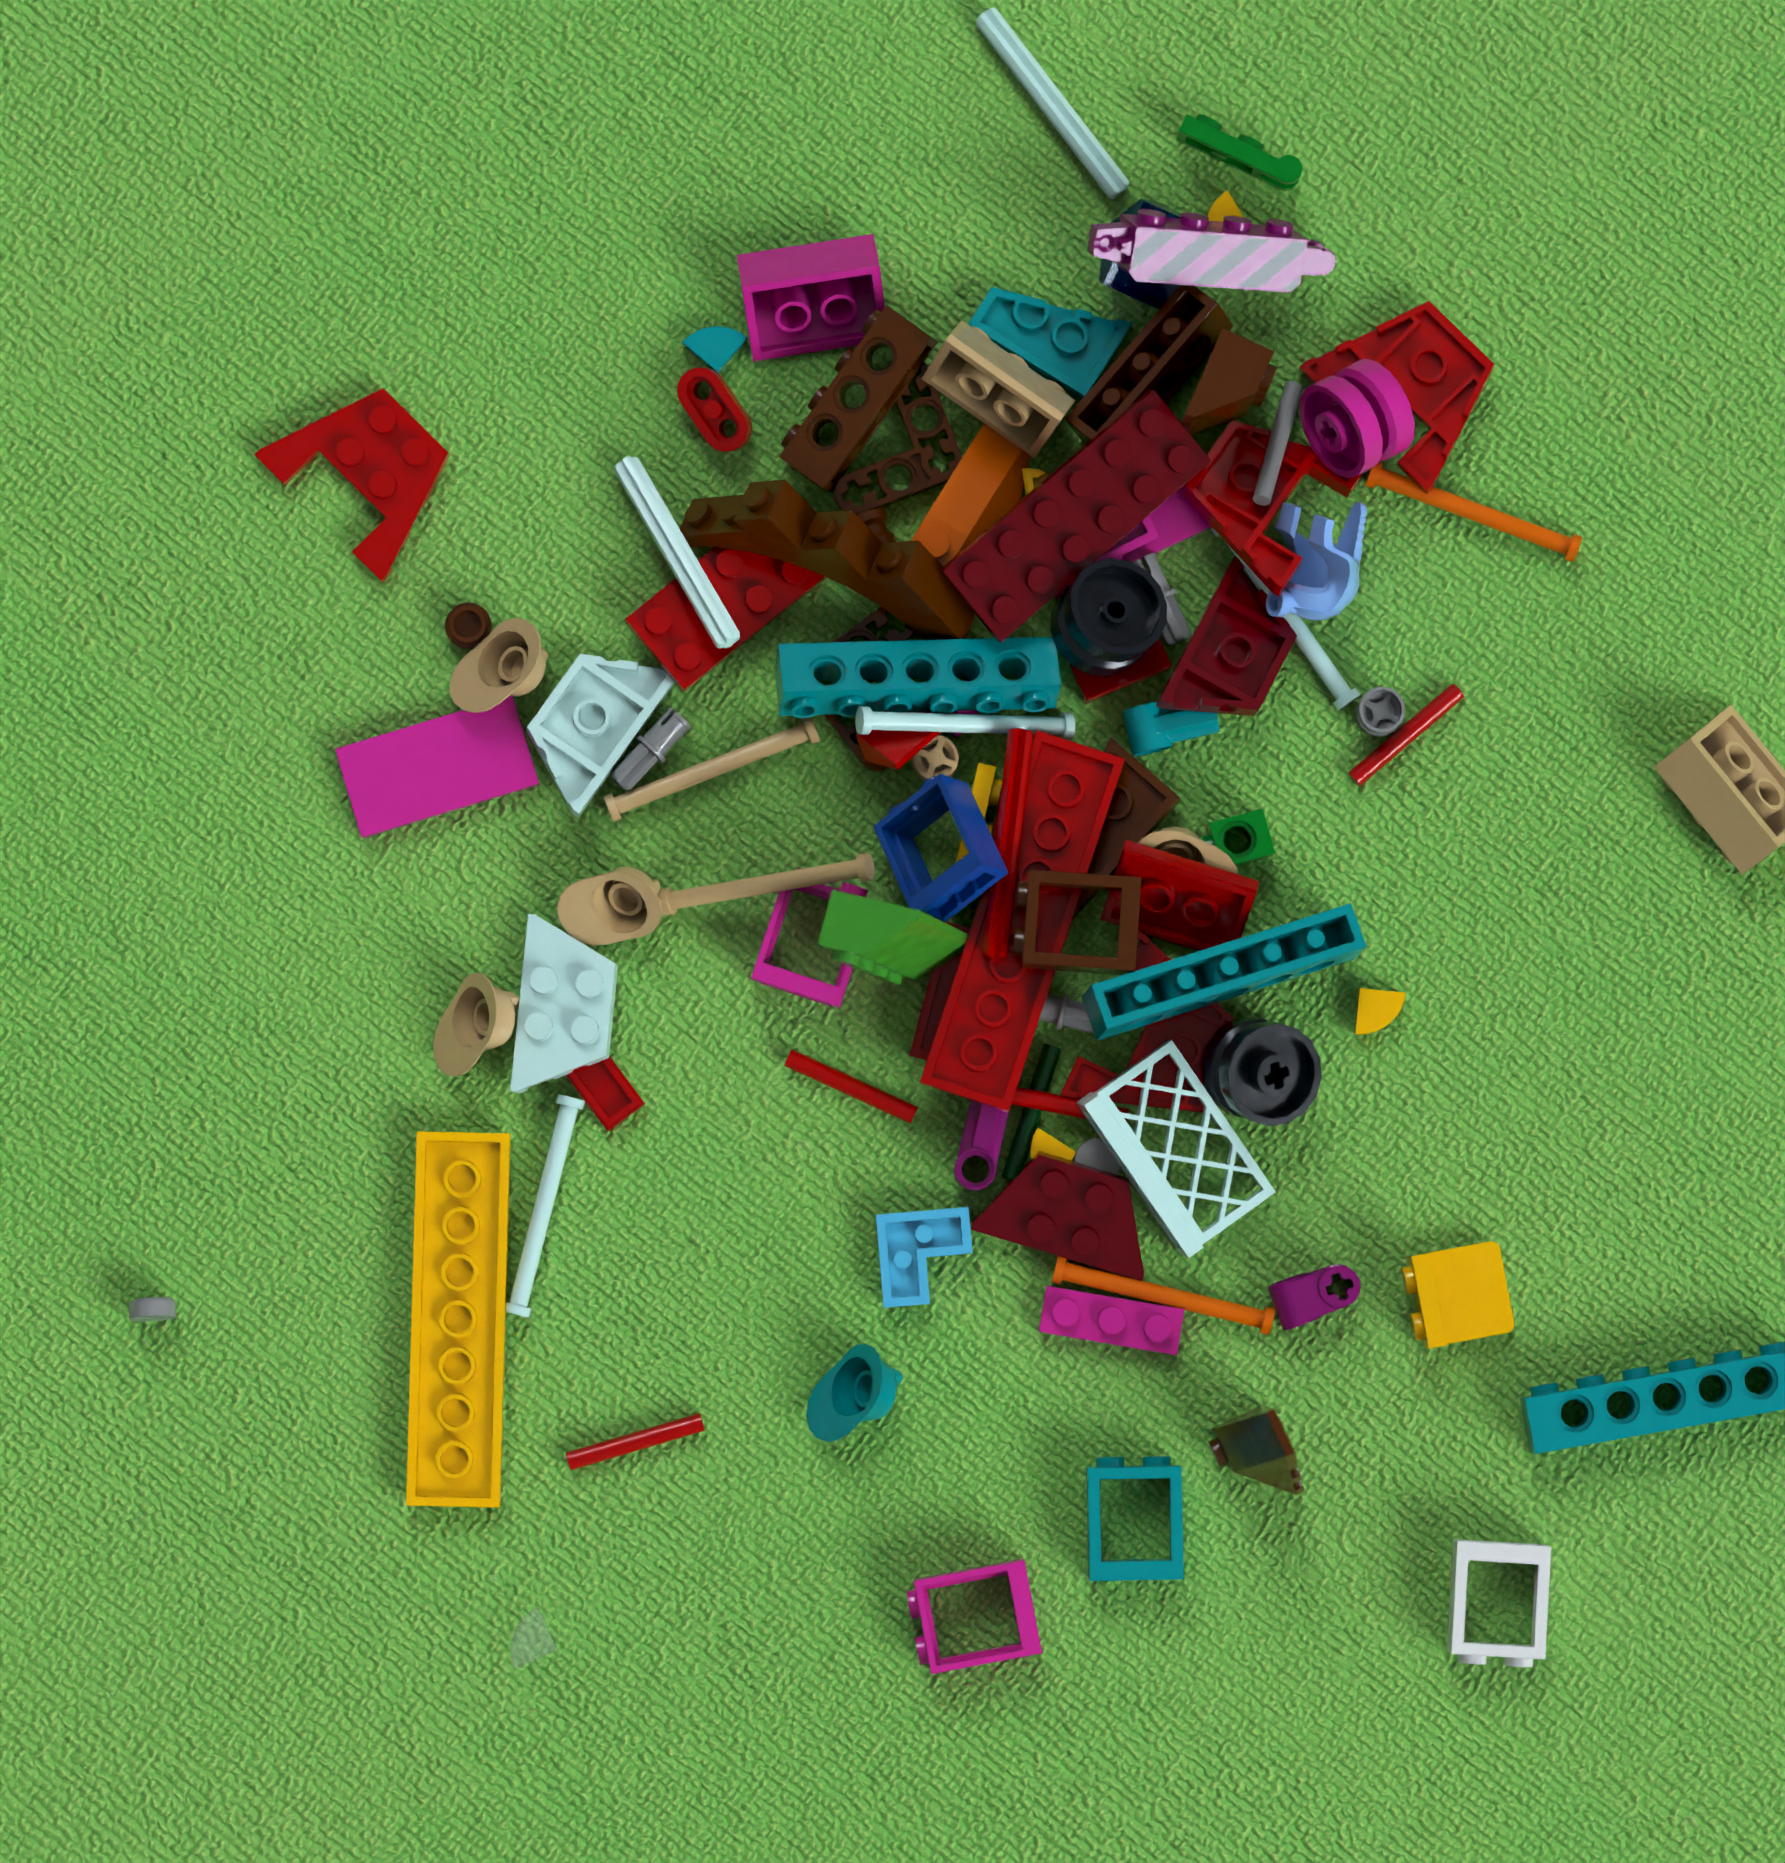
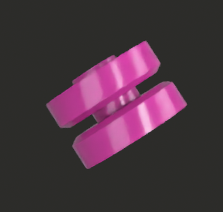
(1357, 418)

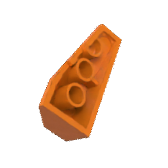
(975, 496)

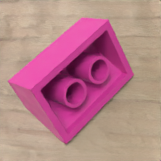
(810, 295)

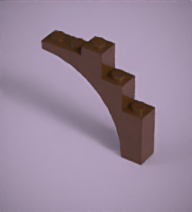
(837, 545)

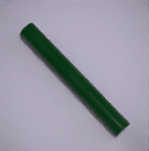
(1030, 1117)

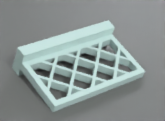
(1143, 1171)

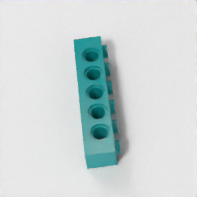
(936, 662)
(1223, 972)
(1549, 1433)

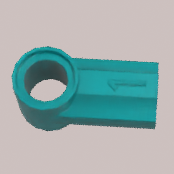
(1156, 729)

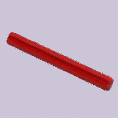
(1008, 841)

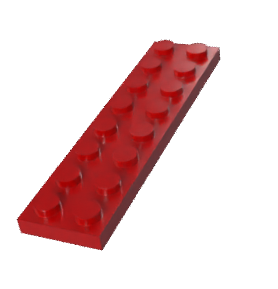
(995, 1000)

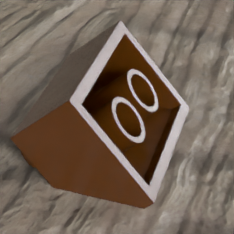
(1231, 382)

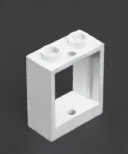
(1505, 1552)

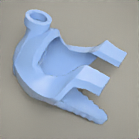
(1327, 573)

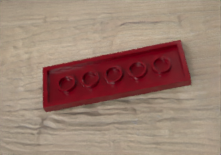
(1075, 515)

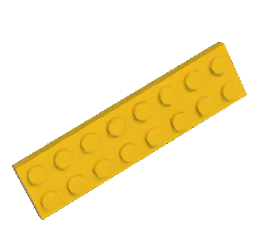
(458, 1319)

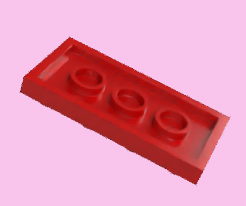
(751, 589)

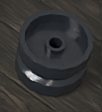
(1108, 617)
(1261, 1070)

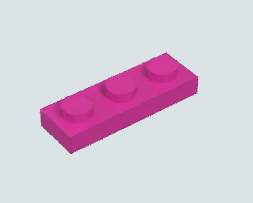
(1111, 1320)

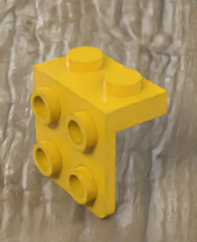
(1458, 1294)

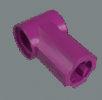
(983, 1139)

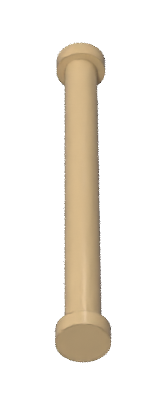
(711, 768)
(859, 868)

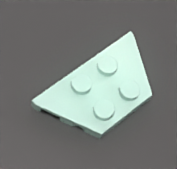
(594, 721)
(562, 1006)

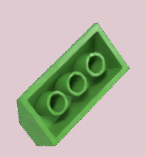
(887, 938)

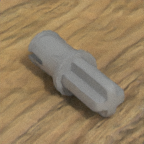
(1176, 626)
(650, 749)
(1066, 1013)

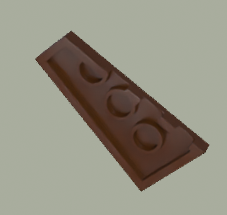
(1135, 811)

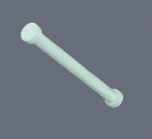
(1311, 650)
(962, 723)
(543, 1205)

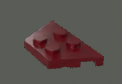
(1231, 652)
(1069, 1214)

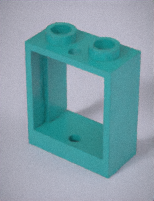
(1134, 1569)

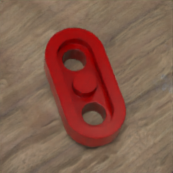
(713, 412)

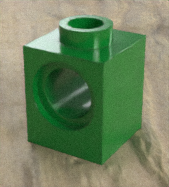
(1255, 828)

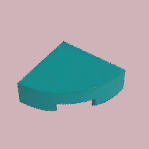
(715, 345)

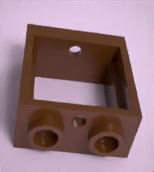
(1128, 923)

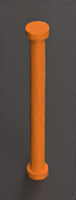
(1476, 512)
(1163, 1295)

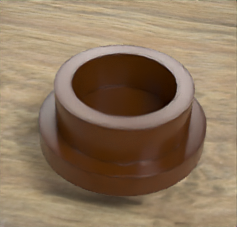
(467, 625)

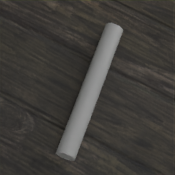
(1277, 443)

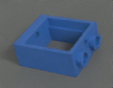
(964, 879)

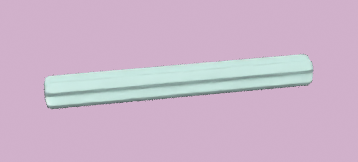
(1052, 103)
(677, 552)

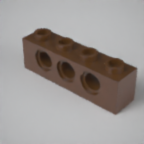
(1156, 359)
(882, 388)

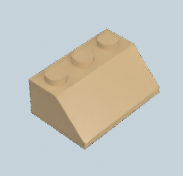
(998, 388)
(1730, 788)

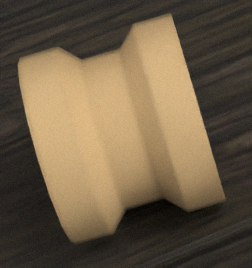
(937, 752)

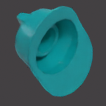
(852, 1392)

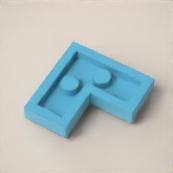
(906, 1242)

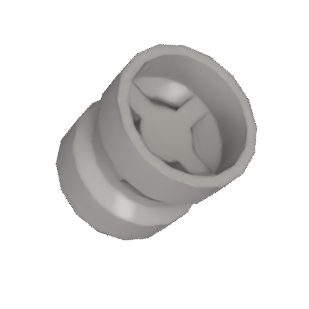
(1384, 705)

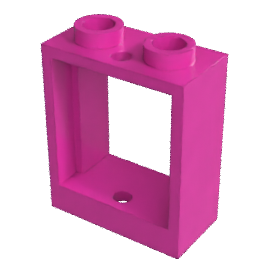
(790, 981)
(1023, 1607)

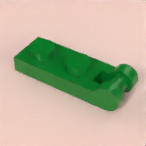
(1240, 153)

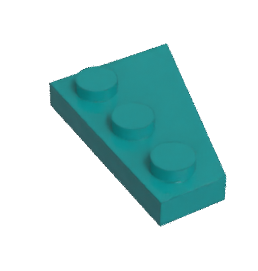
(1051, 339)

